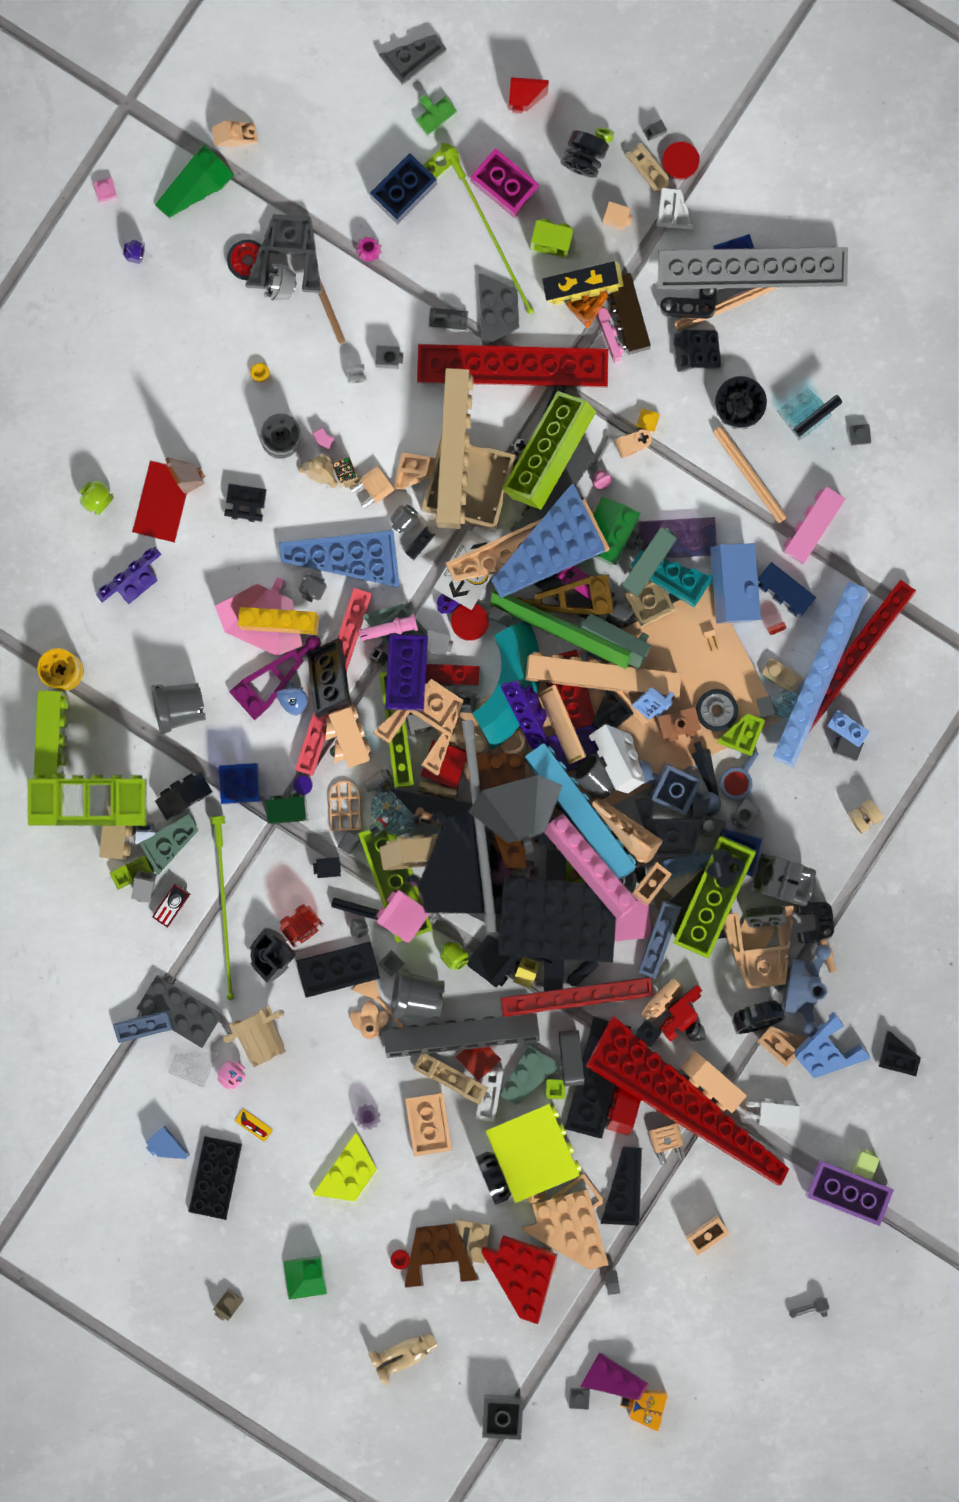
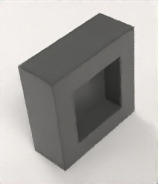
(860, 434)
(391, 963)
(579, 1398)

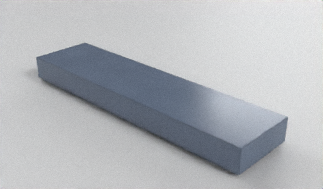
(659, 939)

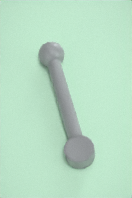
(609, 439)

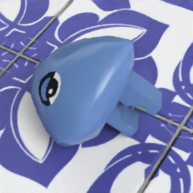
(293, 700)

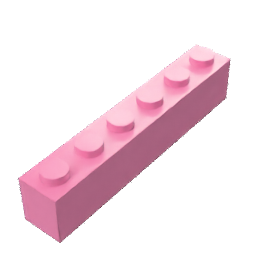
(590, 866)

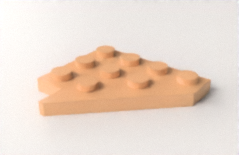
(570, 1228)

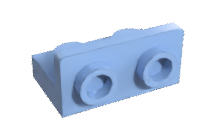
(652, 703)
(848, 728)

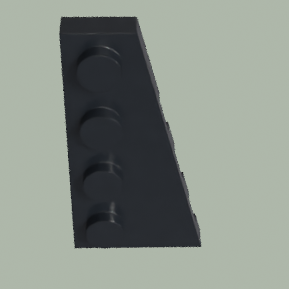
(625, 1191)

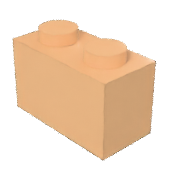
(651, 884)
(707, 1235)

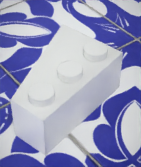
(620, 757)

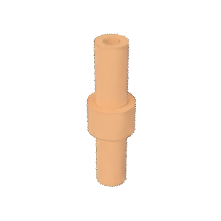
(830, 962)

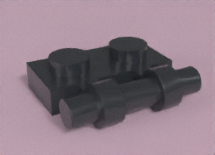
(245, 496)

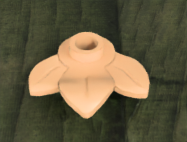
(369, 1017)

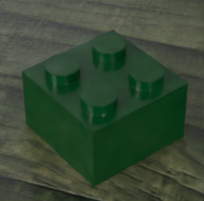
(286, 810)

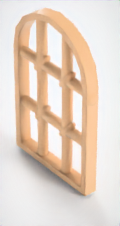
(340, 813)

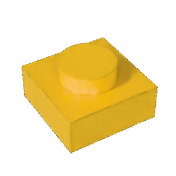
(648, 420)

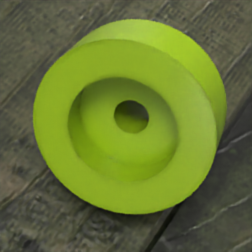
(605, 134)

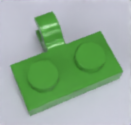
(435, 114)

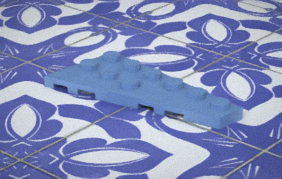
(355, 556)

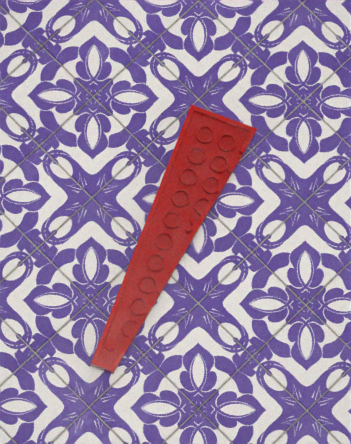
(646, 1076)

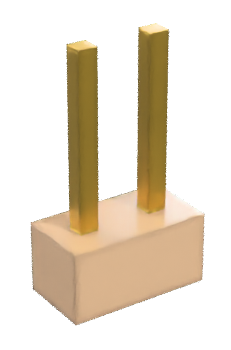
(707, 634)

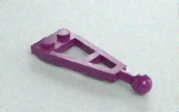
(248, 697)

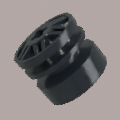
(584, 154)

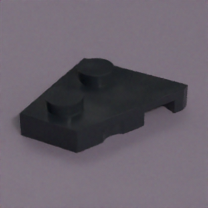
(612, 711)

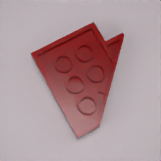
(523, 1275)

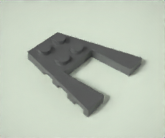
(288, 236)

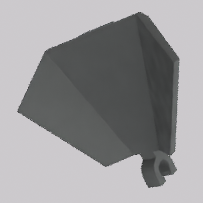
(518, 809)

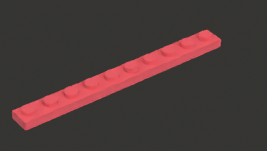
(349, 635)

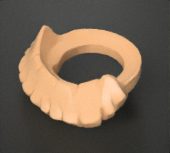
(523, 748)

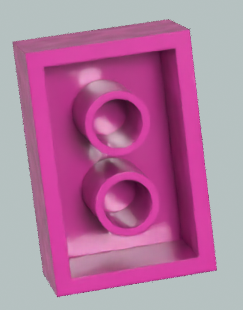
(504, 182)

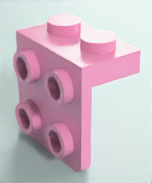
(402, 916)
(634, 924)

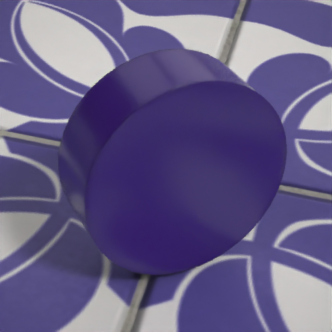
(303, 785)

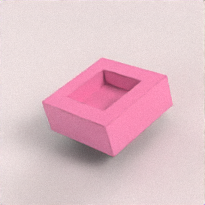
(105, 189)

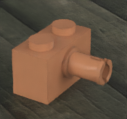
(678, 724)

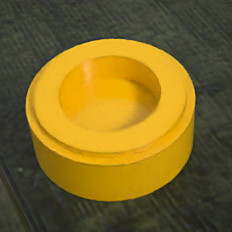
(259, 372)

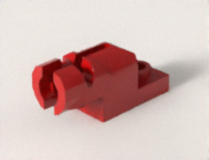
(682, 1014)

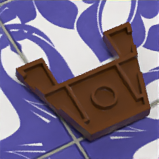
(435, 1246)

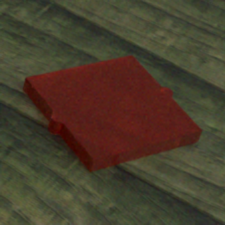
(478, 1061)

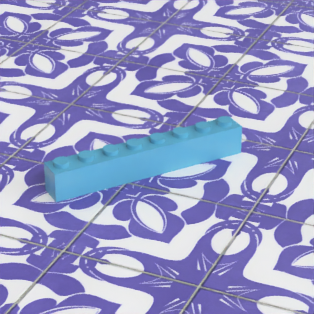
(580, 813)

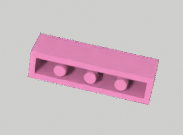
(814, 525)

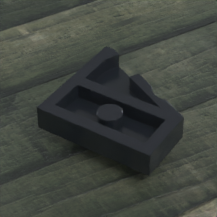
(898, 1056)

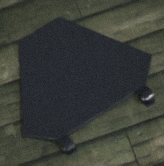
(453, 870)

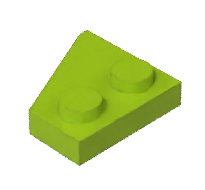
(743, 734)

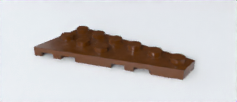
(497, 770)

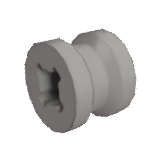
(356, 373)

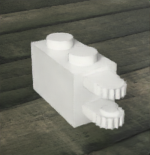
(775, 1114)

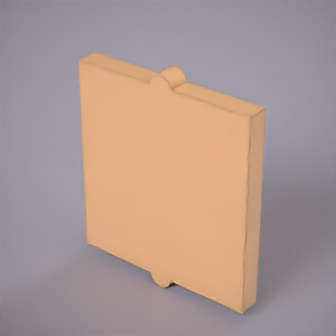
(755, 937)

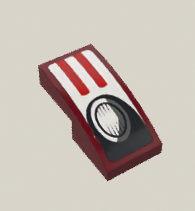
(171, 905)

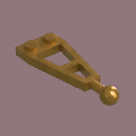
(600, 595)

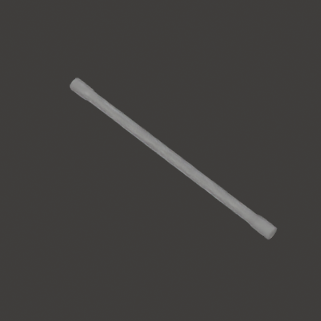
(490, 916)

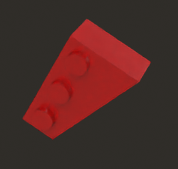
(623, 1113)

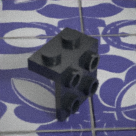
(697, 350)
(489, 964)

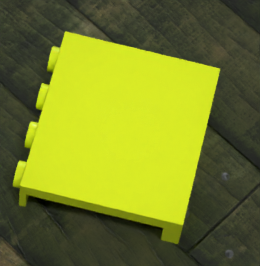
(533, 1152)

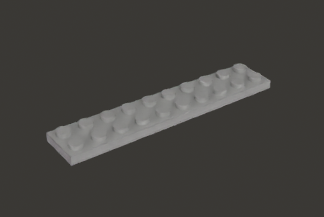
(752, 268)

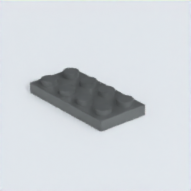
(188, 1015)

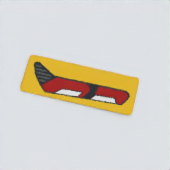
(253, 1125)

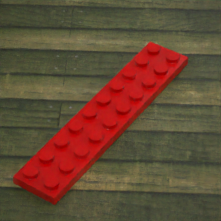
(515, 365)

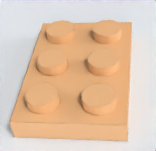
(428, 1124)

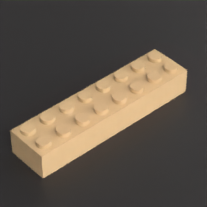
(453, 448)

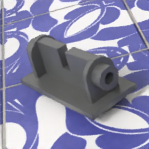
(448, 318)
(757, 917)

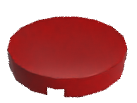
(680, 160)
(469, 623)

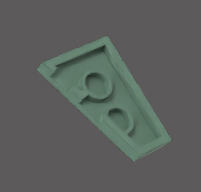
(168, 842)
(528, 1074)

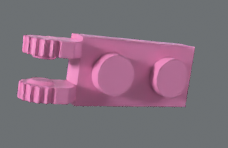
(609, 334)

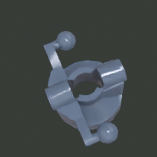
(799, 993)

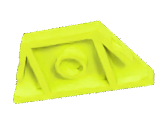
(348, 1173)

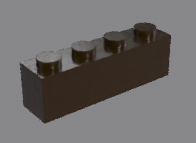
(629, 317)

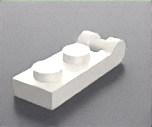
(488, 1105)

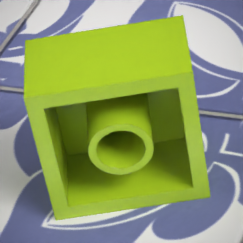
(551, 238)

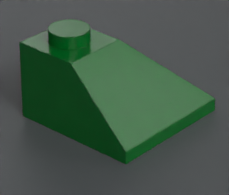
(305, 1277)

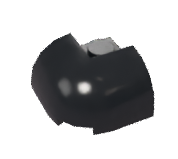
(270, 954)

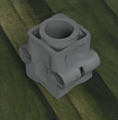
(784, 880)

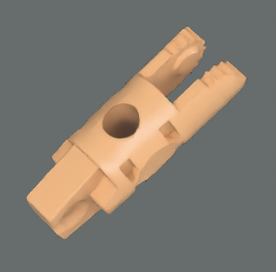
(662, 1000)

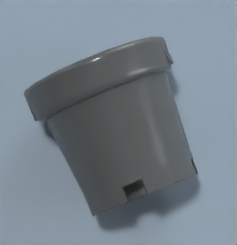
(177, 705)
(416, 996)

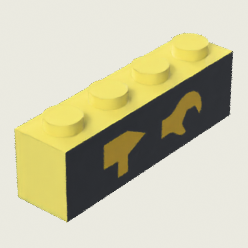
(583, 282)

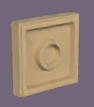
(651, 604)

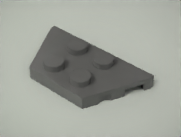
(497, 309)

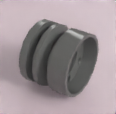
(278, 425)

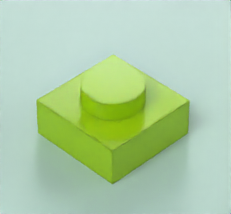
(555, 1089)

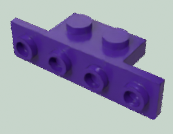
(133, 580)
(527, 711)

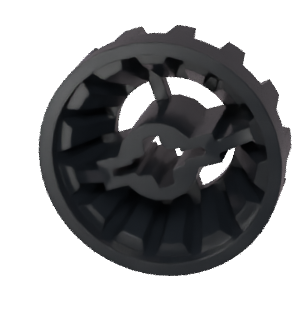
(748, 387)
(758, 1017)
(493, 1177)

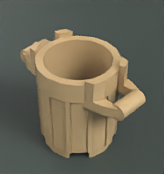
(258, 1036)

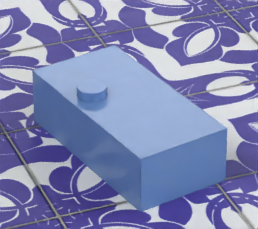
(735, 583)

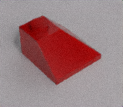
(526, 93)

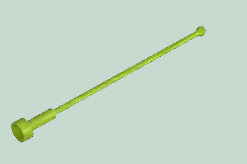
(451, 155)
(218, 821)

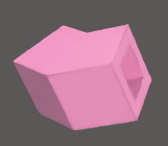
(323, 439)

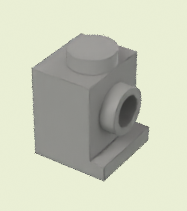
(416, 723)

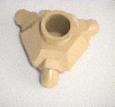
(319, 470)

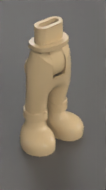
(412, 1349)

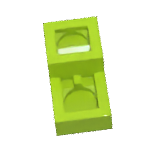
(125, 875)

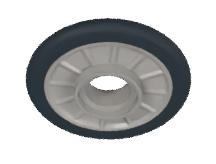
(728, 705)

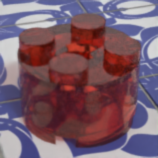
(300, 925)

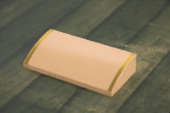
(562, 725)

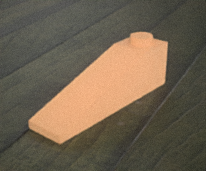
(634, 837)

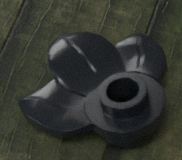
(722, 867)

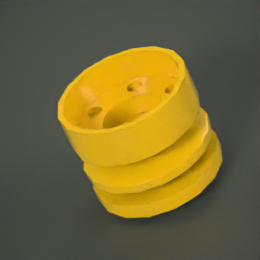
(52, 663)

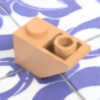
(234, 133)

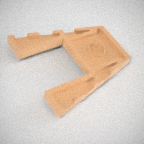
(440, 712)
(765, 965)

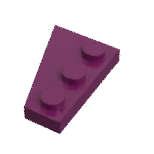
(614, 1379)

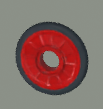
(236, 254)

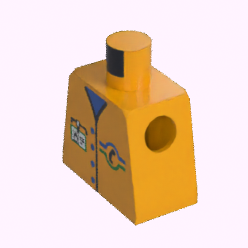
(648, 1409)

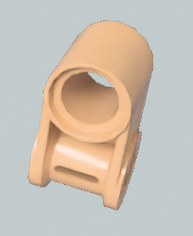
(629, 443)

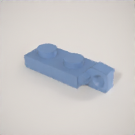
(684, 865)

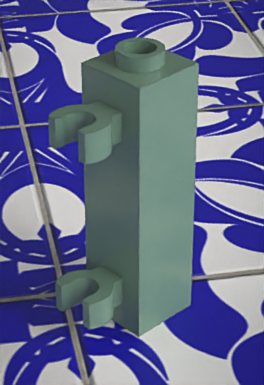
(649, 561)
(611, 633)

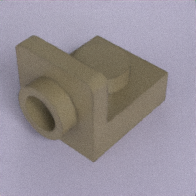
(227, 1305)

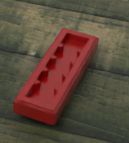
(453, 674)

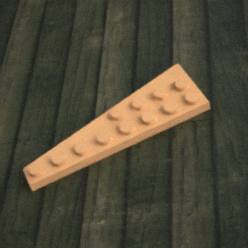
(492, 556)

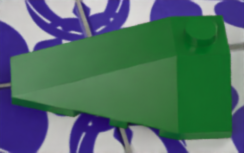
(197, 180)

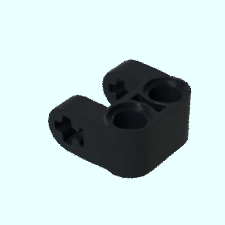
(820, 921)

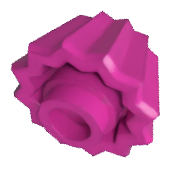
(368, 249)

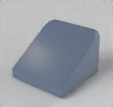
(143, 832)

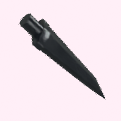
(705, 766)

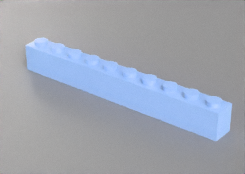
(820, 674)

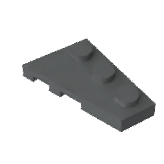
(413, 58)

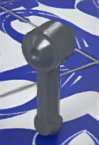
(819, 1305)

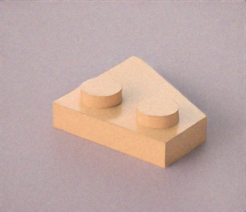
(413, 469)
(781, 1044)

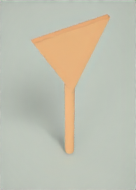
(370, 990)

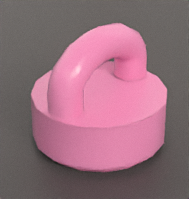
(601, 480)

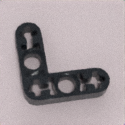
(704, 300)

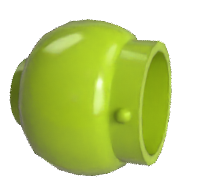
(95, 497)

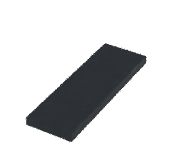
(593, 1099)

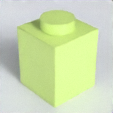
(865, 1164)

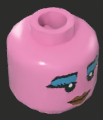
(231, 1075)

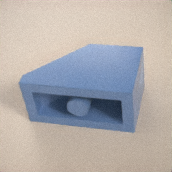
(166, 1145)

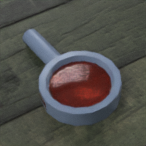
(737, 782)

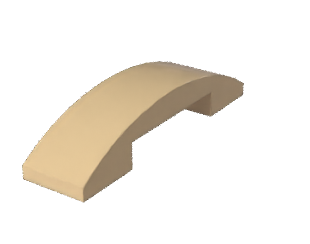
(451, 1078)

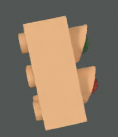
(350, 736)

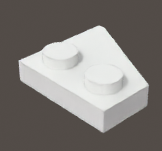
(672, 210)

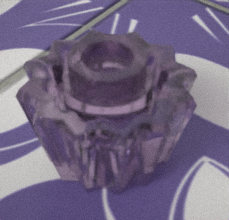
(367, 1117)

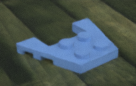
(822, 1056)

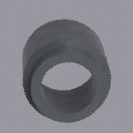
(593, 777)

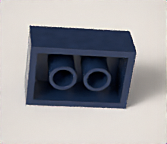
(403, 188)

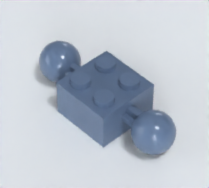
(676, 788)

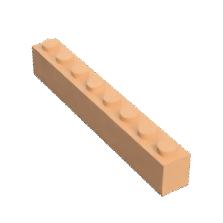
(601, 676)

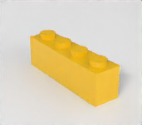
(278, 620)

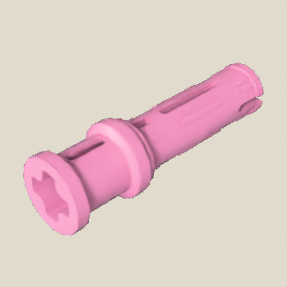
(397, 626)

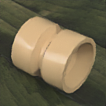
(872, 814)

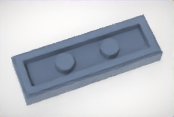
(143, 1026)

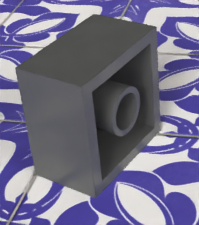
(502, 1417)

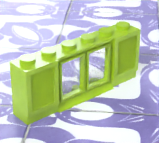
(87, 801)

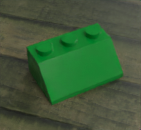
(616, 525)

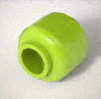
(454, 955)

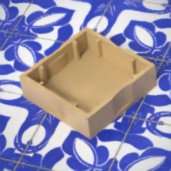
(487, 474)

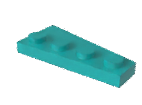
(679, 580)

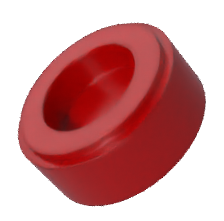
(400, 1259)

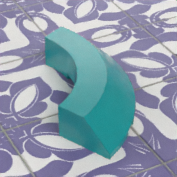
(496, 715)

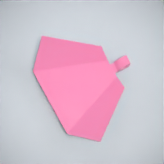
(259, 597)

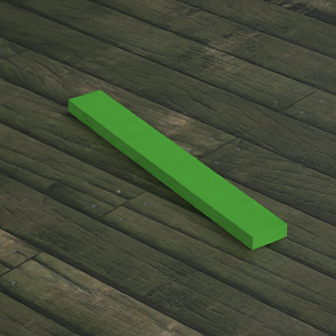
(562, 629)

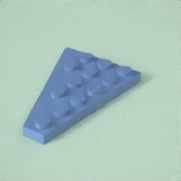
(556, 543)

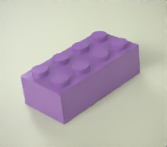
(849, 1192)

